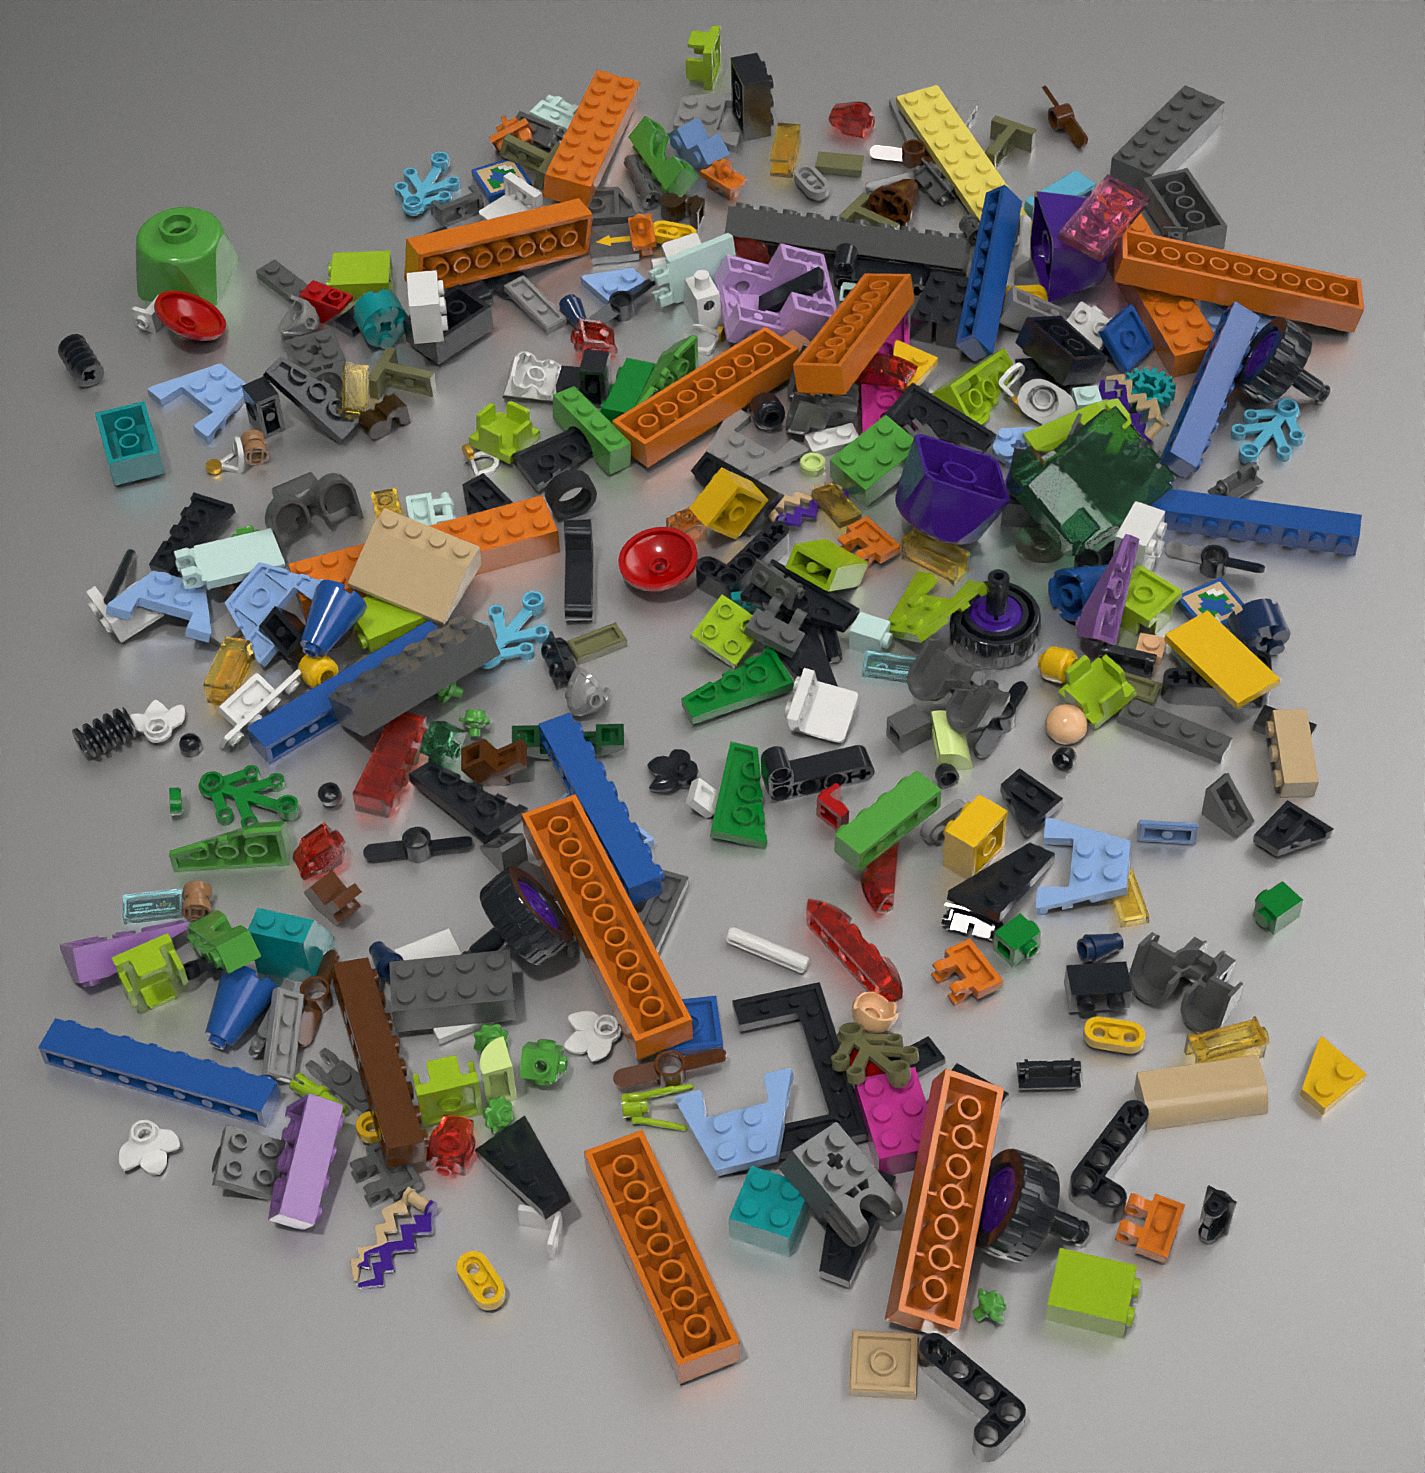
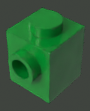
(1277, 907)
(1017, 940)

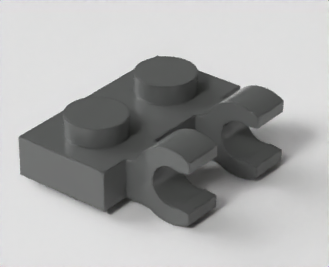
(774, 632)
(392, 1180)

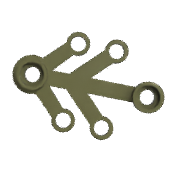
(853, 1036)

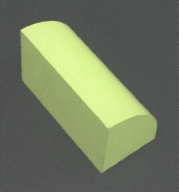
(949, 744)
(497, 1071)

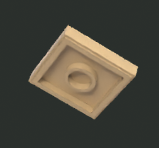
(883, 1364)

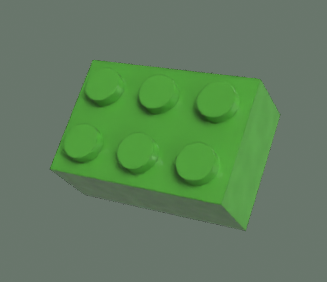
(872, 461)

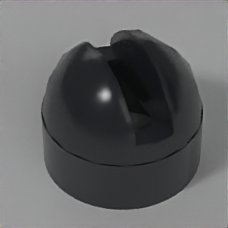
(190, 745)
(1060, 756)
(946, 775)
(332, 790)

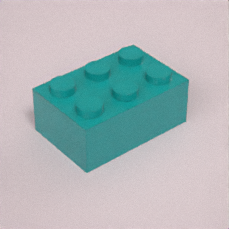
(129, 443)

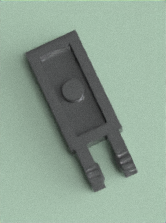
(341, 1081)

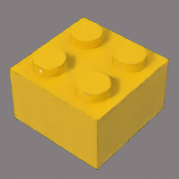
(728, 503)
(974, 837)

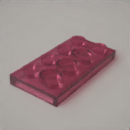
(1103, 218)

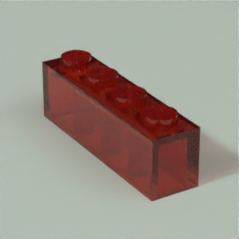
(390, 765)

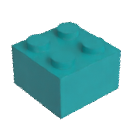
(768, 1212)

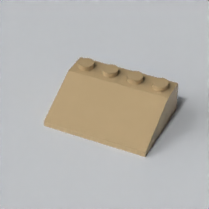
(415, 566)

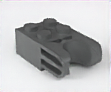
(319, 355)
(839, 1182)

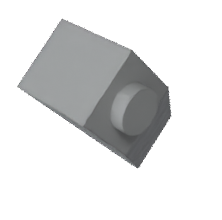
(1021, 304)

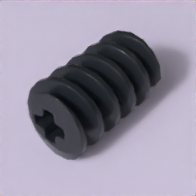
(80, 360)
(104, 732)

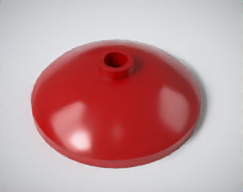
(189, 316)
(658, 559)

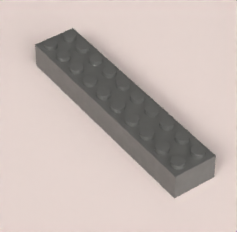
(872, 242)

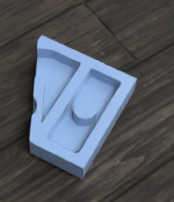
(608, 282)

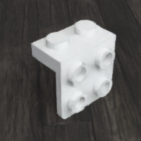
(518, 197)
(1088, 322)
(120, 627)
(820, 708)

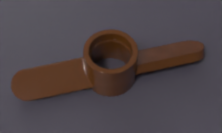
(1063, 117)
(908, 155)
(315, 1007)
(652, 1070)

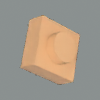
(1152, 644)

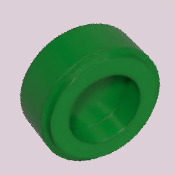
(175, 801)

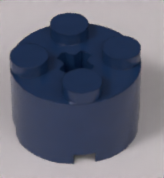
(1260, 626)

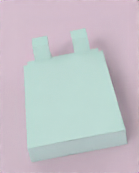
(684, 264)
(227, 559)

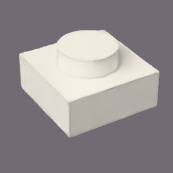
(702, 798)

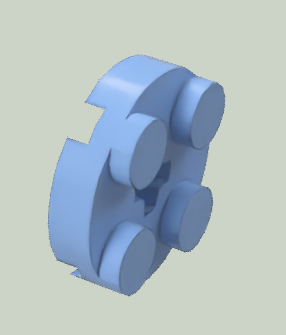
(1006, 442)

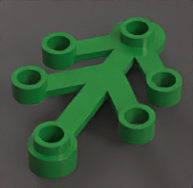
(215, 786)

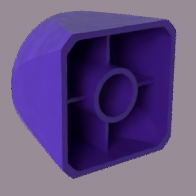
(1058, 265)
(950, 491)

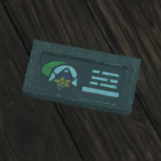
(887, 666)
(152, 906)

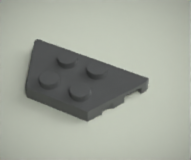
(611, 207)

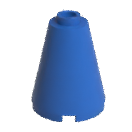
(1072, 588)
(330, 617)
(237, 1005)

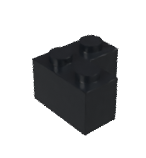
(591, 378)

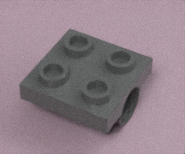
(247, 1162)

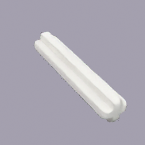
(767, 949)

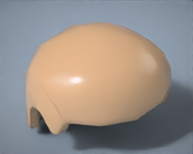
(1066, 724)
(874, 1012)

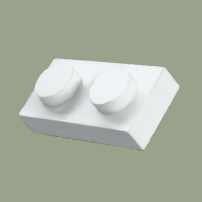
(830, 440)

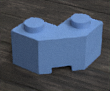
(695, 146)

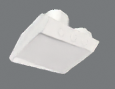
(531, 378)

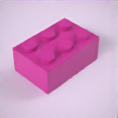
(892, 1121)

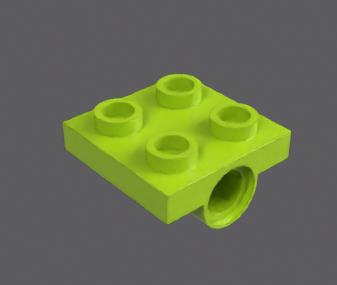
(723, 631)

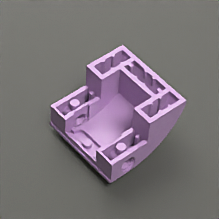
(744, 280)

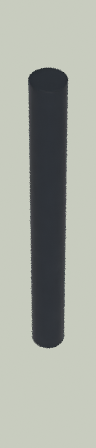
(120, 576)

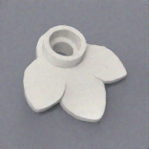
(158, 721)
(589, 1035)
(149, 1151)

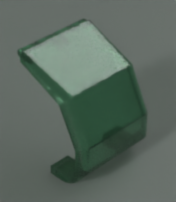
(1088, 482)

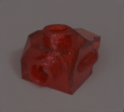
(852, 118)
(751, 250)
(593, 335)
(319, 851)
(451, 1146)

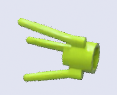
(637, 1104)

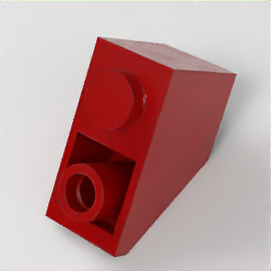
(325, 299)

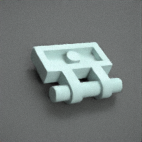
(555, 111)
(423, 508)

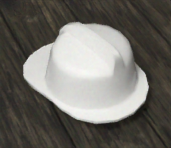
(1044, 401)

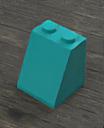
(288, 944)

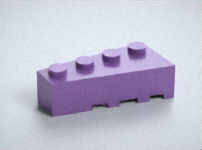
(305, 1161)

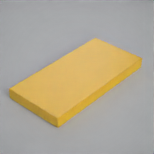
(1222, 660)

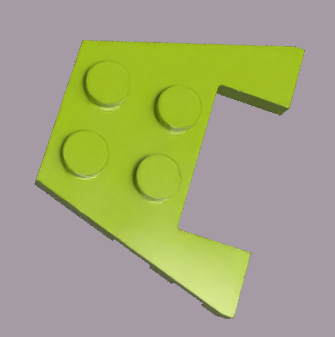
(922, 615)

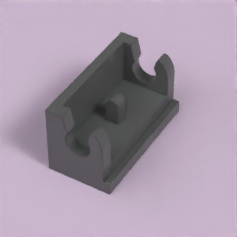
(458, 209)

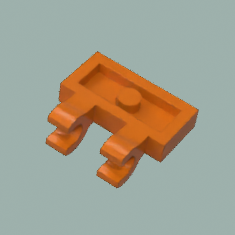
(872, 539)
(973, 969)
(1159, 1229)

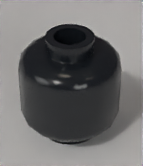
(767, 411)

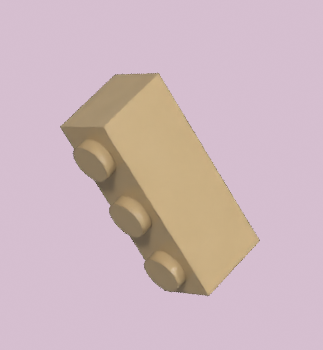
(1292, 753)

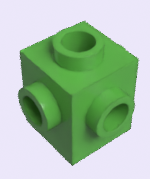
(543, 1061)

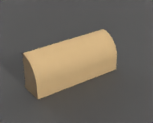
(1203, 1092)

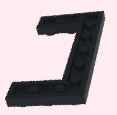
(810, 1008)

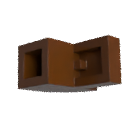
(491, 765)
(333, 898)

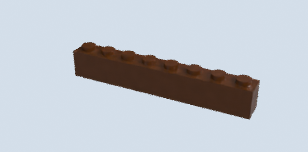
(378, 1063)

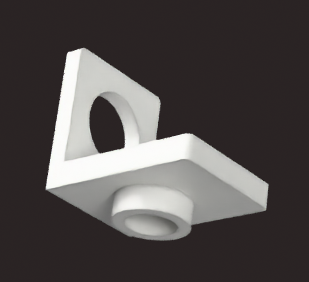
(531, 1218)

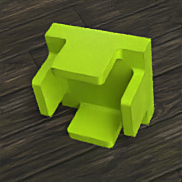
(709, 46)
(503, 433)
(1148, 601)
(1096, 689)
(148, 972)
(448, 1091)

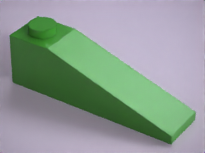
(672, 366)
(247, 847)

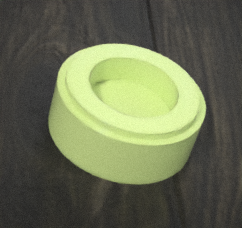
(812, 464)

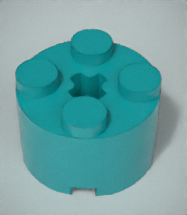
(380, 318)

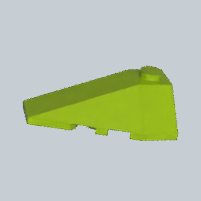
(977, 388)
(1052, 434)

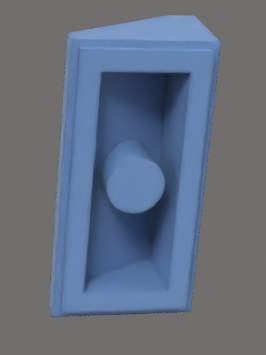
(1167, 832)

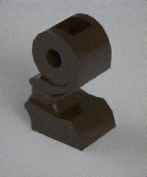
(676, 208)
(378, 421)

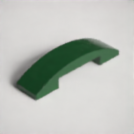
(605, 740)

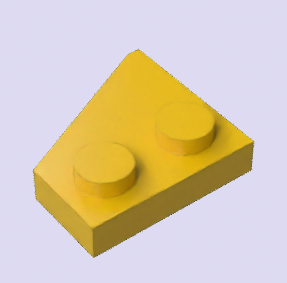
(925, 361)
(1330, 1077)

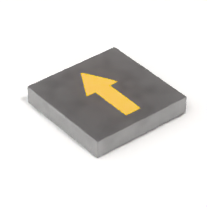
(611, 244)

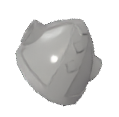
(305, 321)
(584, 693)

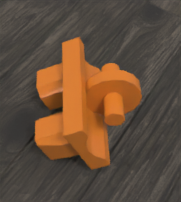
(518, 129)
(722, 177)
(642, 234)

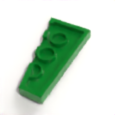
(751, 683)
(740, 798)

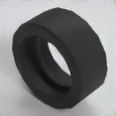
(565, 482)

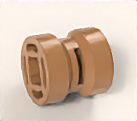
(254, 447)
(197, 898)

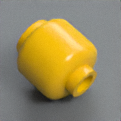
(1055, 662)
(317, 670)

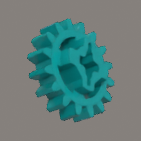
(1153, 385)

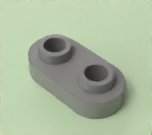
(811, 182)
(933, 828)

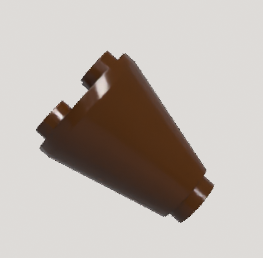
(895, 201)

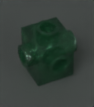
(442, 742)

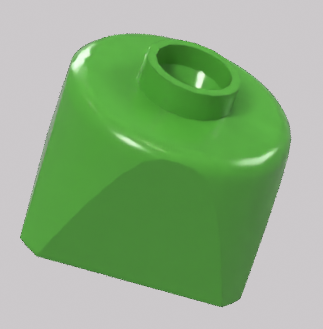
(184, 253)

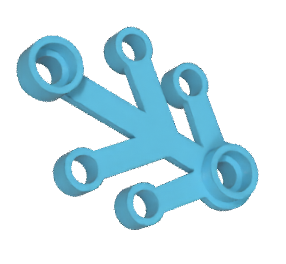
(416, 204)
(1284, 411)
(532, 605)

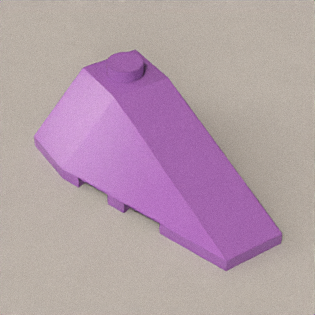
(1105, 606)
(92, 957)

